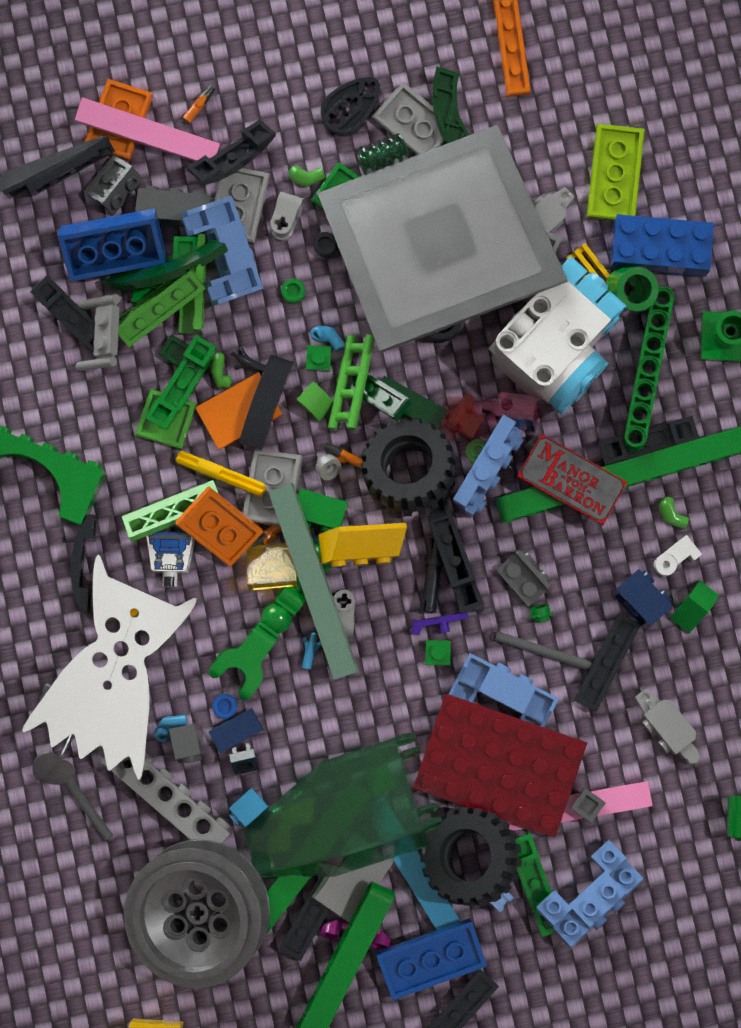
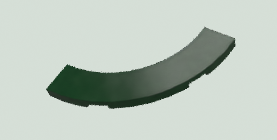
(445, 105)
(167, 271)

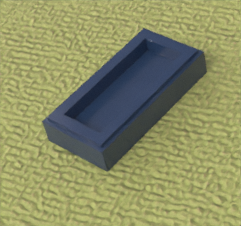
(236, 730)

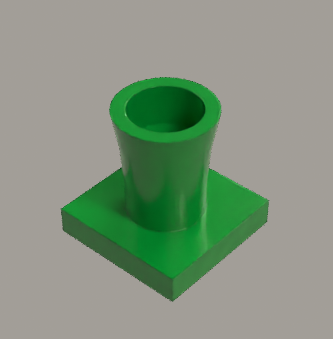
(715, 342)

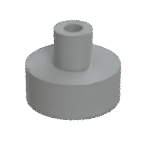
(328, 467)

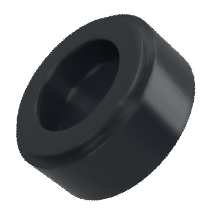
(325, 244)

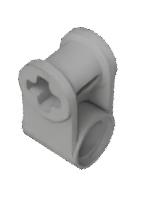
(286, 212)
(346, 614)

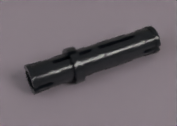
(432, 579)

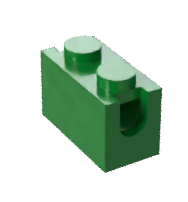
(322, 510)

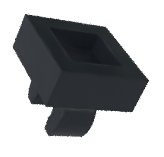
(243, 761)

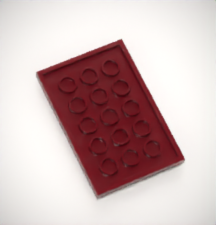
(500, 765)

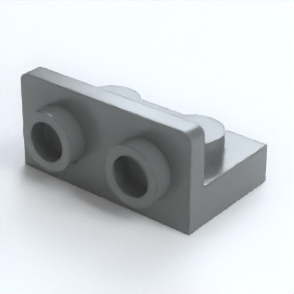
(113, 184)
(524, 577)

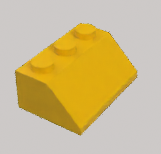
(361, 544)

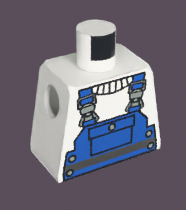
(170, 555)

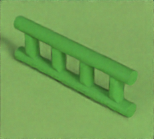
(355, 394)

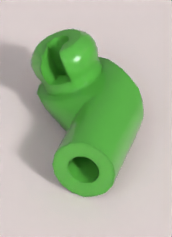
(305, 178)
(217, 371)
(670, 515)

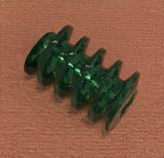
(382, 154)

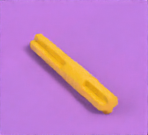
(220, 473)

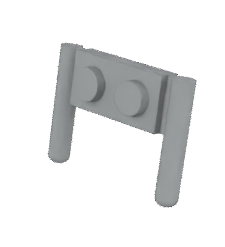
(105, 332)

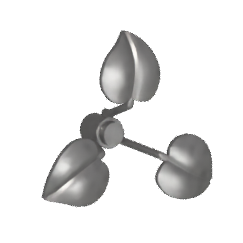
(50, 767)

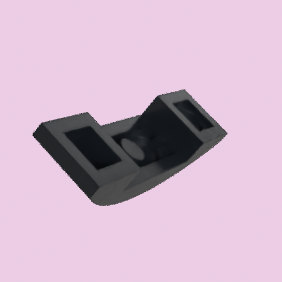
(235, 156)
(65, 311)
(265, 402)
(658, 438)
(86, 533)

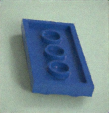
(431, 959)

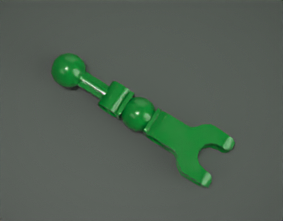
(274, 620)

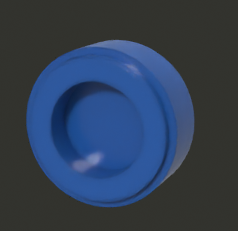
(224, 706)

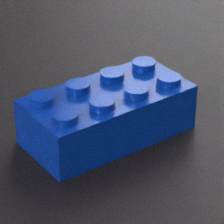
(112, 244)
(662, 245)

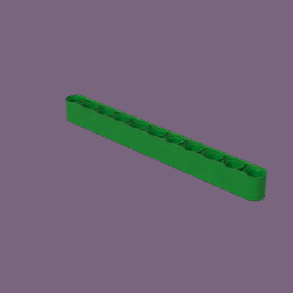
(634, 471)

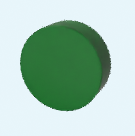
(293, 291)

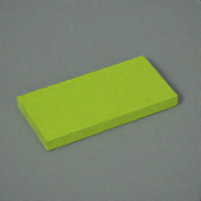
(615, 172)

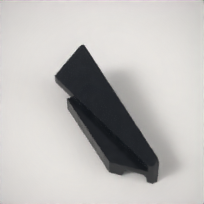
(54, 168)
(455, 559)

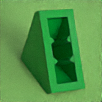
(694, 607)

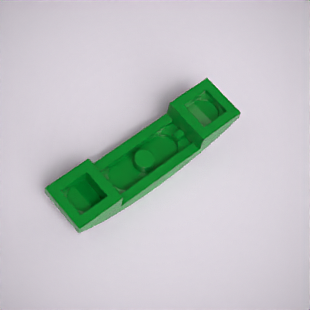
(182, 383)
(533, 880)

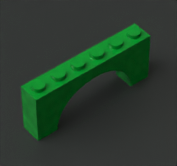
(77, 481)

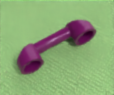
(333, 929)

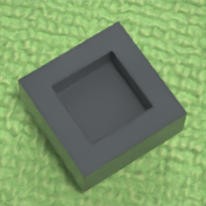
(587, 805)

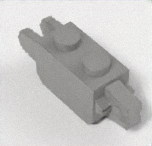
(553, 209)
(668, 725)

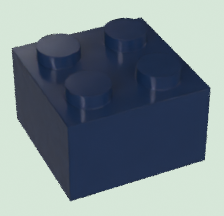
(642, 598)

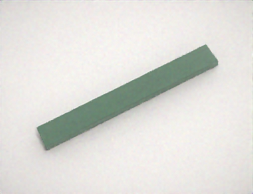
(313, 581)

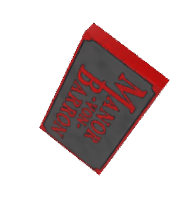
(572, 479)

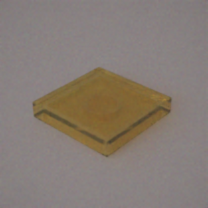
(270, 567)

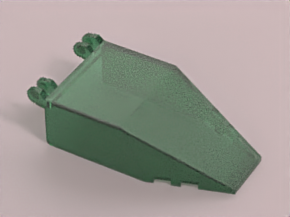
(343, 816)

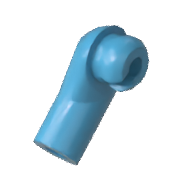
(327, 334)
(162, 730)

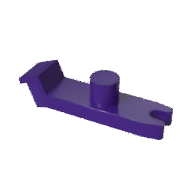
(442, 622)

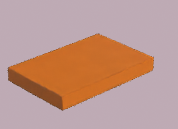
(128, 100)
(227, 411)
(219, 526)

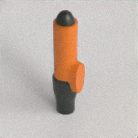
(202, 100)
(342, 455)
(267, 535)

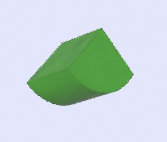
(315, 401)

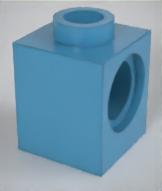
(247, 808)

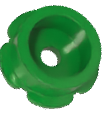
(540, 613)

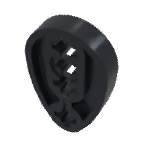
(339, 98)

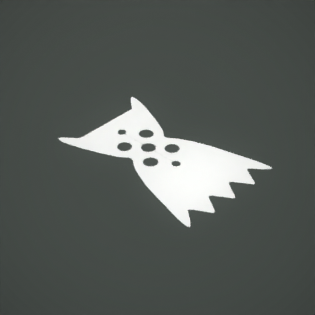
(77, 697)

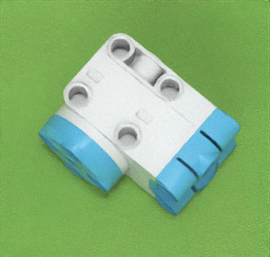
(552, 338)

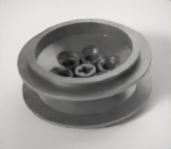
(177, 951)

